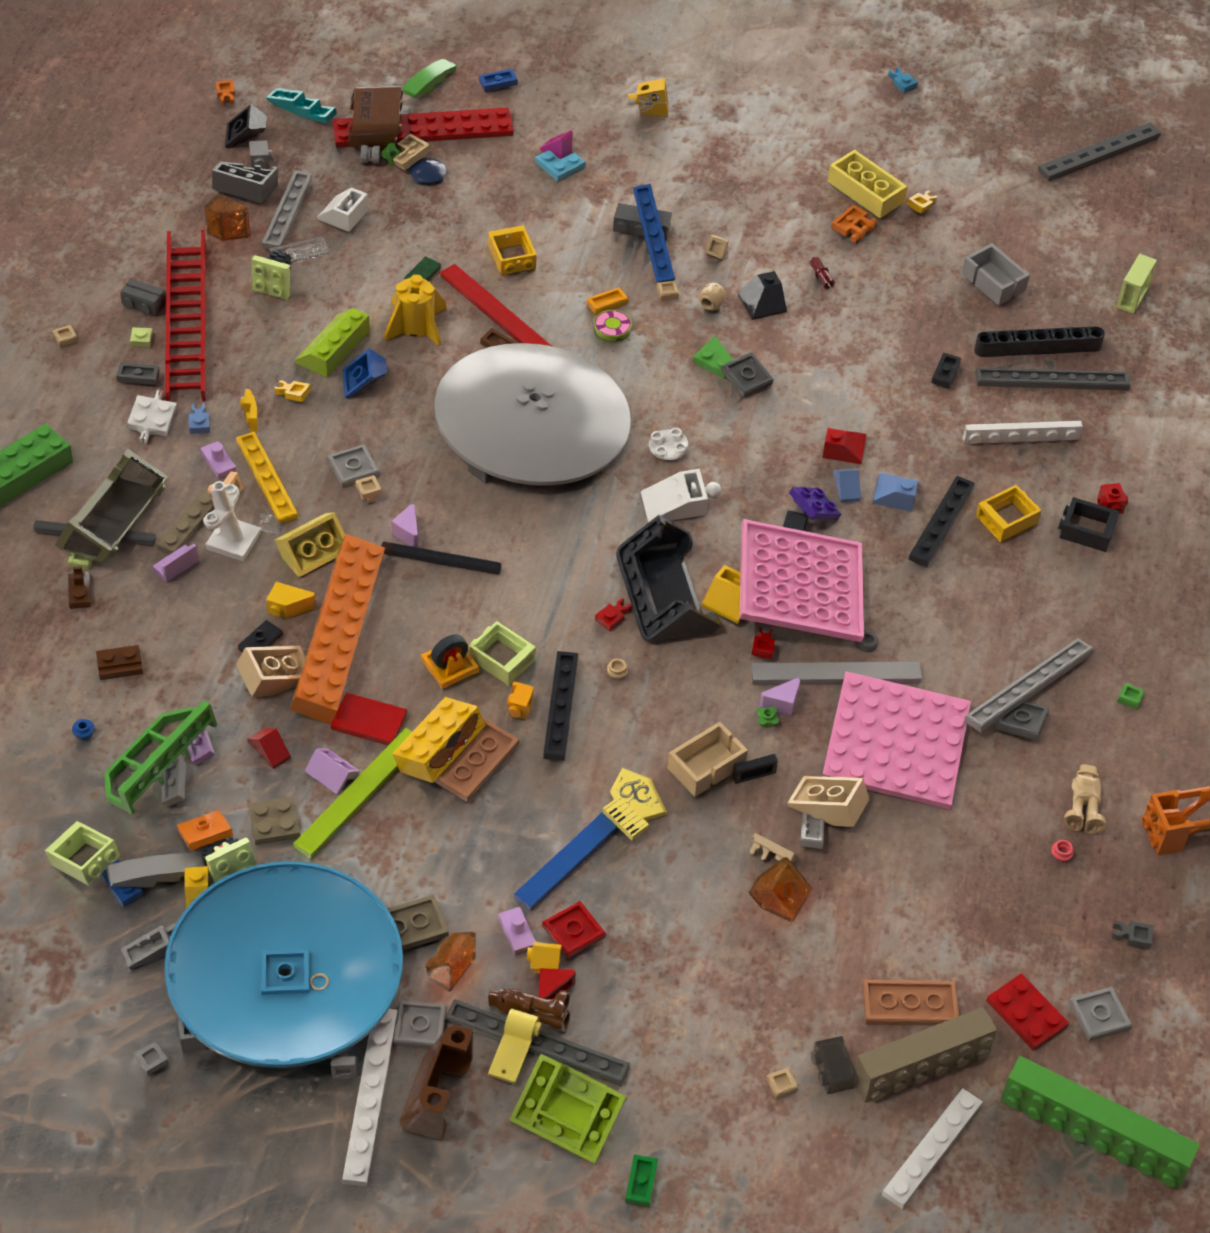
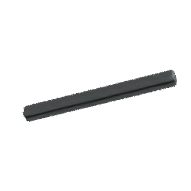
(130, 537)

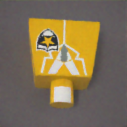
(651, 98)

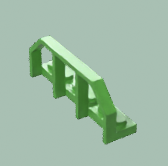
(170, 748)

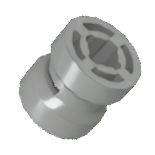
(366, 154)

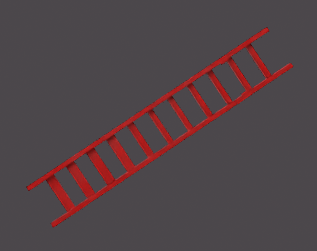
(185, 290)

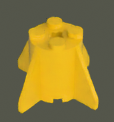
(415, 310)

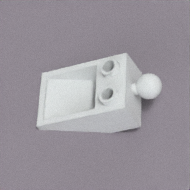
(679, 496)

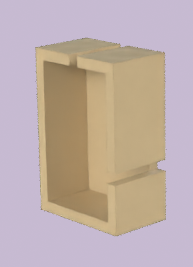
(706, 758)

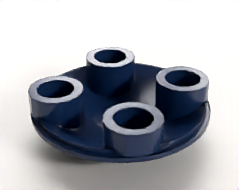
(428, 171)

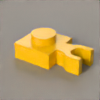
(920, 202)
(295, 391)

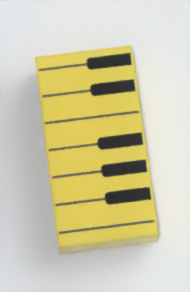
(625, 818)

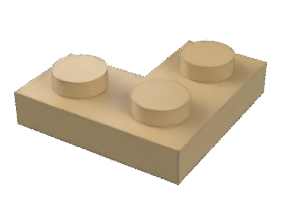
(413, 150)

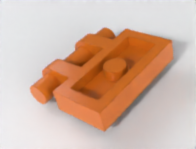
(850, 219)

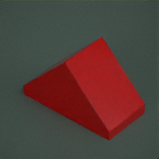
(270, 746)
(555, 980)

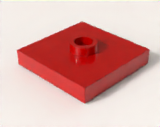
(573, 929)

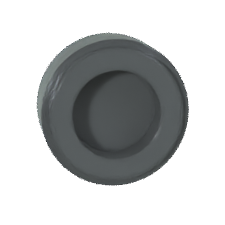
(869, 642)

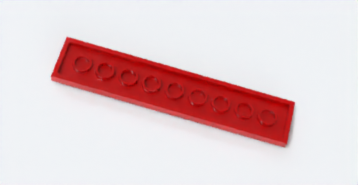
(442, 125)

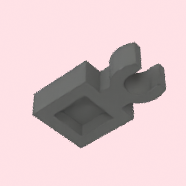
(1137, 933)

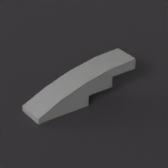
(152, 869)
(148, 947)

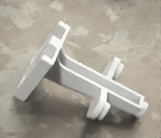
(230, 535)

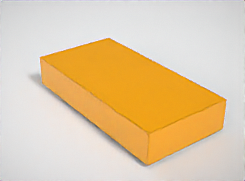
(607, 300)

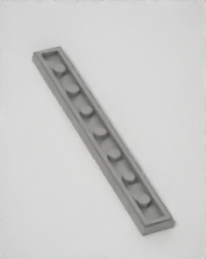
(834, 672)
(1028, 685)

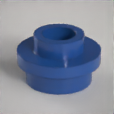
(83, 734)

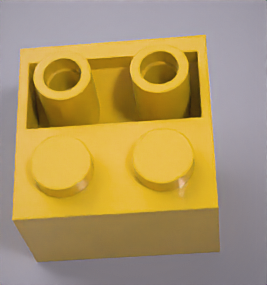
(724, 594)

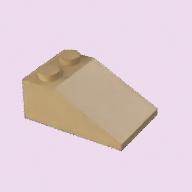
(271, 669)
(831, 798)

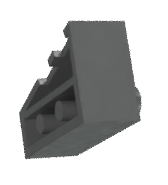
(244, 182)

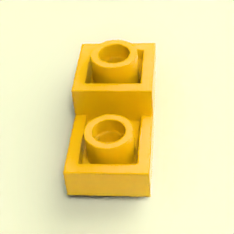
(250, 410)

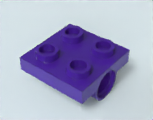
(814, 503)

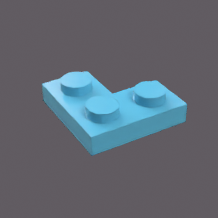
(558, 167)

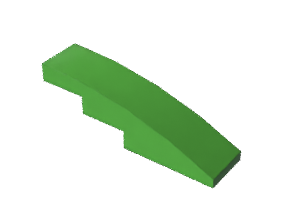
(427, 78)

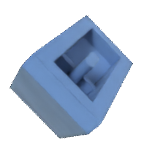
(847, 484)

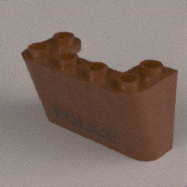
(375, 116)
(449, 1055)

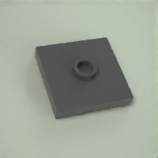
(747, 374)
(1024, 720)

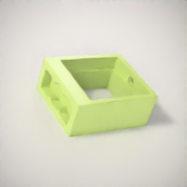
(1136, 283)
(519, 663)
(78, 836)

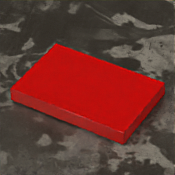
(368, 719)

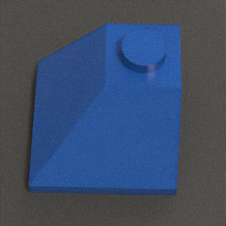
(363, 372)

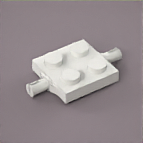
(151, 416)

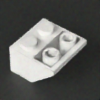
(345, 209)

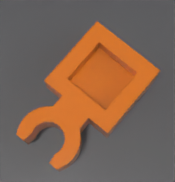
(225, 91)

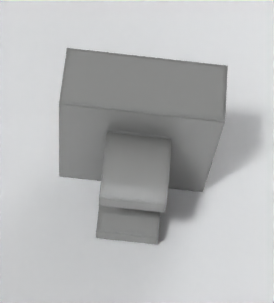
(343, 1065)

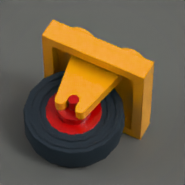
(450, 661)

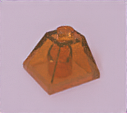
(781, 890)

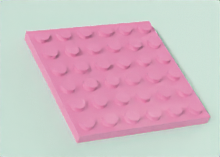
(801, 580)
(897, 739)

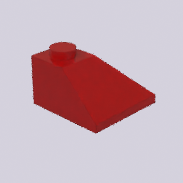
(844, 445)

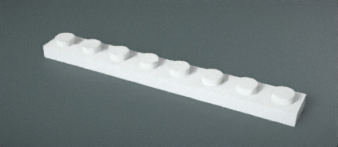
(369, 1101)

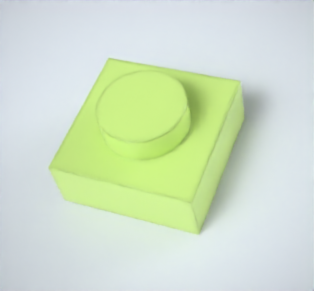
(141, 337)

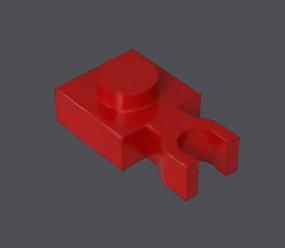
(611, 615)
(763, 644)

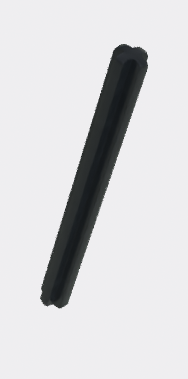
(442, 557)

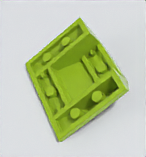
(568, 1108)

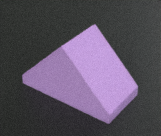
(405, 526)
(781, 697)

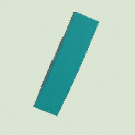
(298, 104)

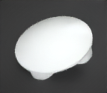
(668, 444)

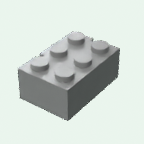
(995, 274)

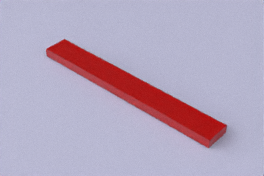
(491, 306)

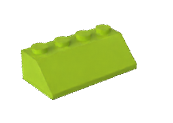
(335, 342)

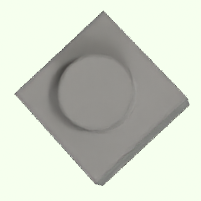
(151, 1058)

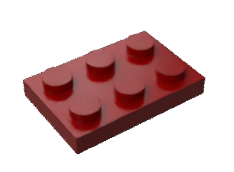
(1027, 1011)

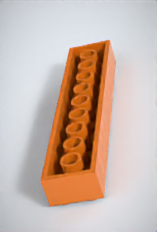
(337, 629)

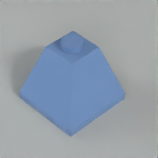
(895, 491)

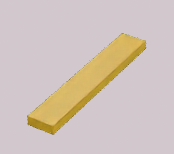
(267, 477)

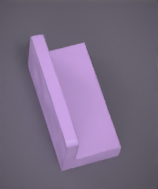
(176, 562)
(330, 769)

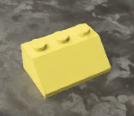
(311, 544)

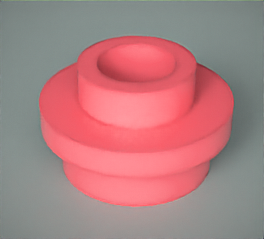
(1065, 846)

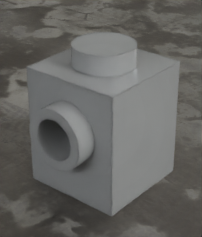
(260, 154)

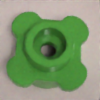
(386, 153)
(771, 719)

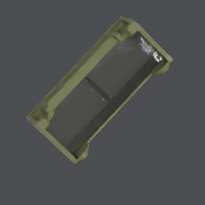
(112, 509)

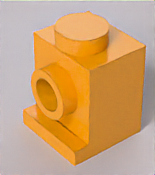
(520, 700)

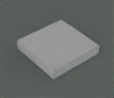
(353, 465)
(1100, 1014)
(419, 1024)

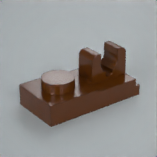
(79, 589)

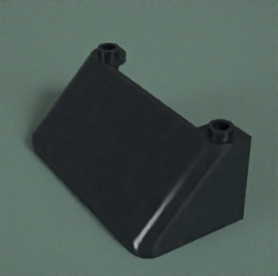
(661, 584)

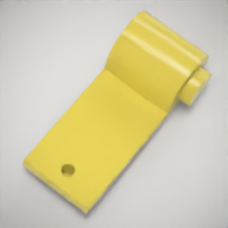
(514, 1046)

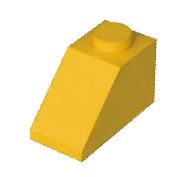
(289, 601)
(196, 882)

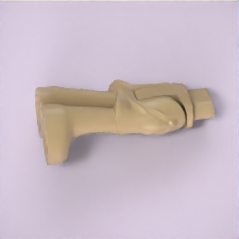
(1086, 790)

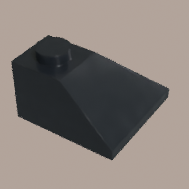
(245, 126)
(763, 296)

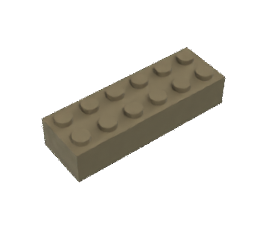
(924, 1055)

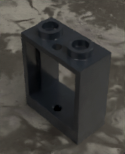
(1084, 535)

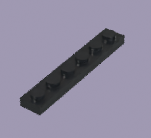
(941, 521)
(560, 706)

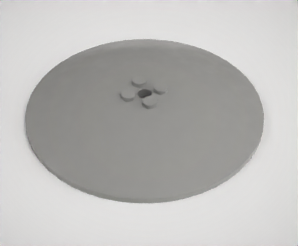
(497, 428)

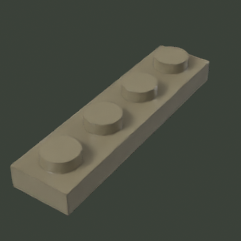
(186, 524)

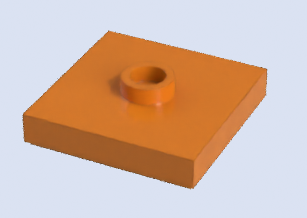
(204, 830)

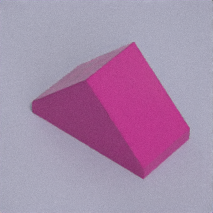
(559, 145)

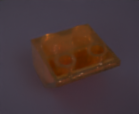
(226, 219)

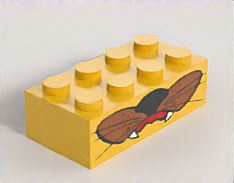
(438, 739)

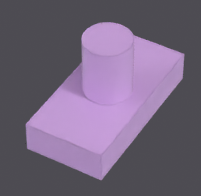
(218, 459)
(516, 930)

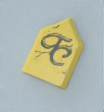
(638, 794)

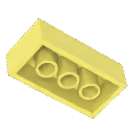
(867, 183)

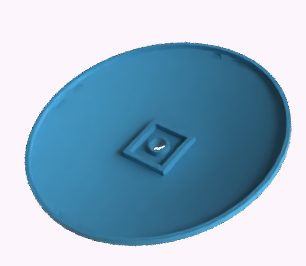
(276, 918)

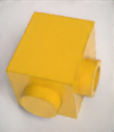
(544, 956)

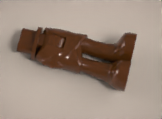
(553, 1012)

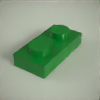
(641, 1180)

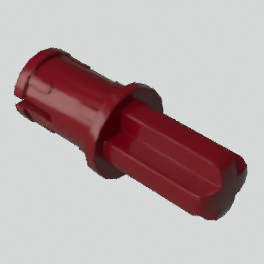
(821, 272)

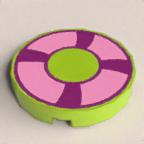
(612, 325)

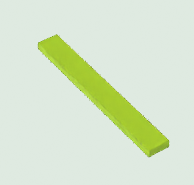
(350, 800)

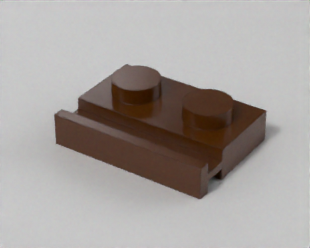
(119, 662)

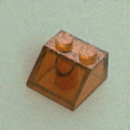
(452, 959)

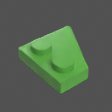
(712, 357)

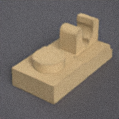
(768, 847)

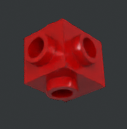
(1112, 497)

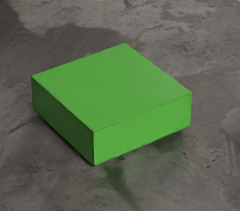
(1130, 696)

